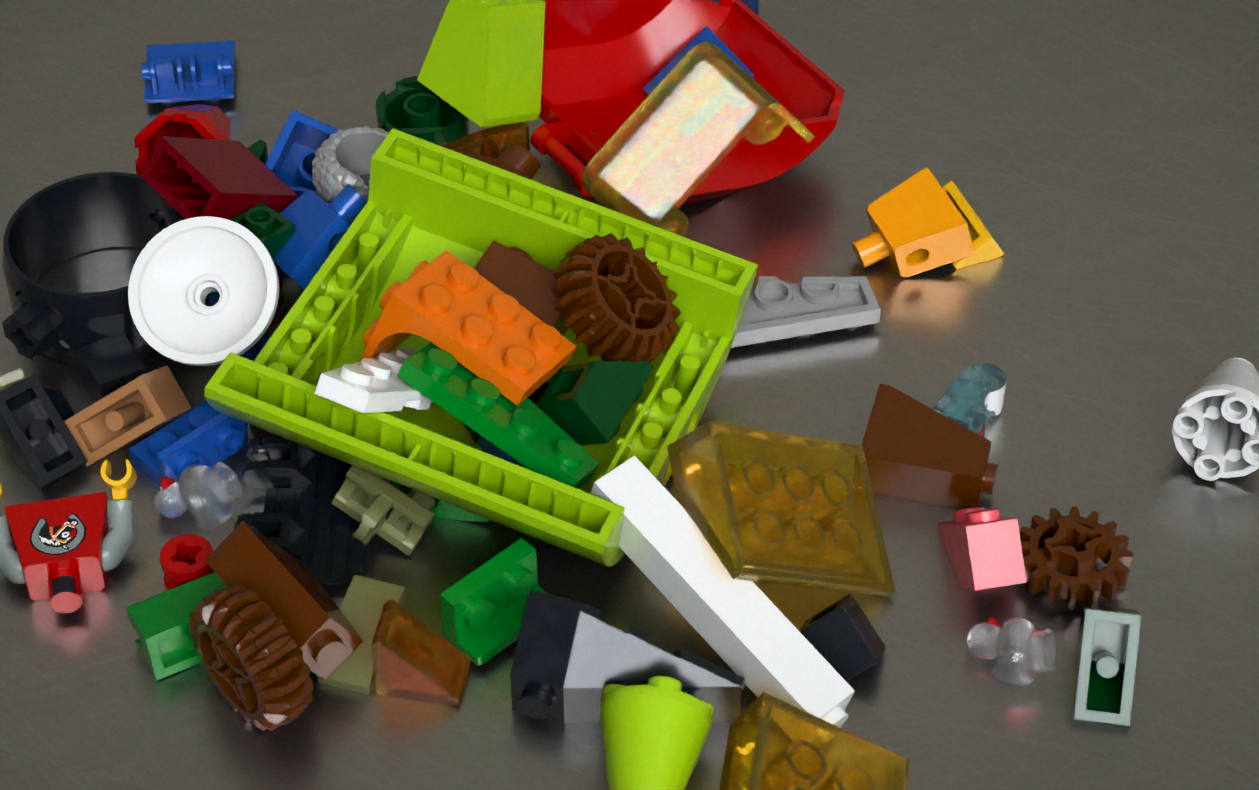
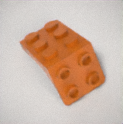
(473, 323)

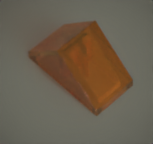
(415, 660)

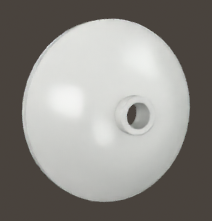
(182, 269)

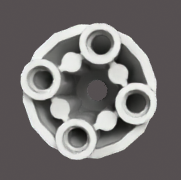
(1220, 422)

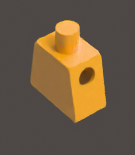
(914, 228)

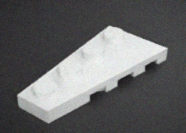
(372, 385)

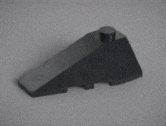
(571, 655)

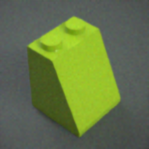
(489, 60)

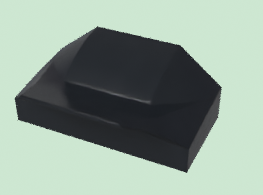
(36, 431)

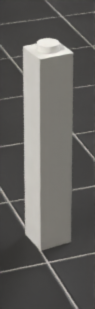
(725, 611)

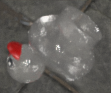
(202, 491)
(1019, 649)

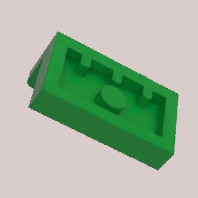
(488, 605)

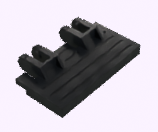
(301, 511)

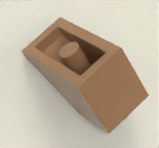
(128, 414)

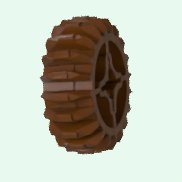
(615, 300)
(251, 657)

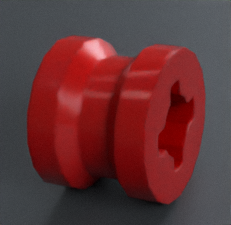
(184, 560)

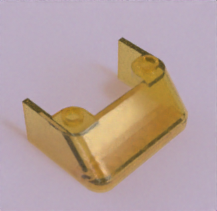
(683, 136)

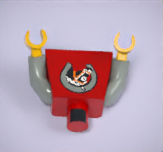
(68, 542)

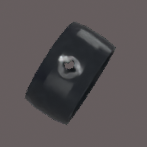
(62, 223)

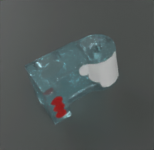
(974, 397)

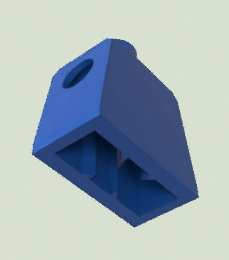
(317, 231)

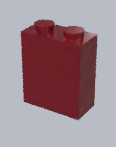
(213, 178)

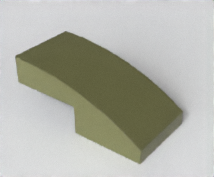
(363, 610)

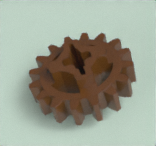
(1075, 557)

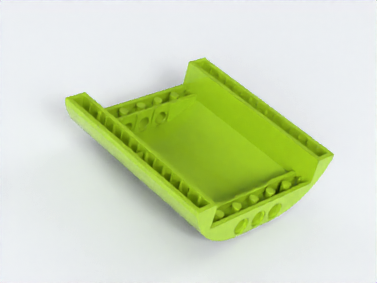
(441, 201)

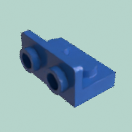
(194, 438)

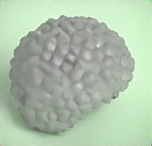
(346, 160)

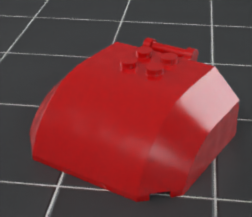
(609, 50)

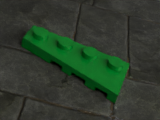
(517, 430)

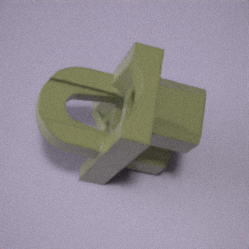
(370, 498)

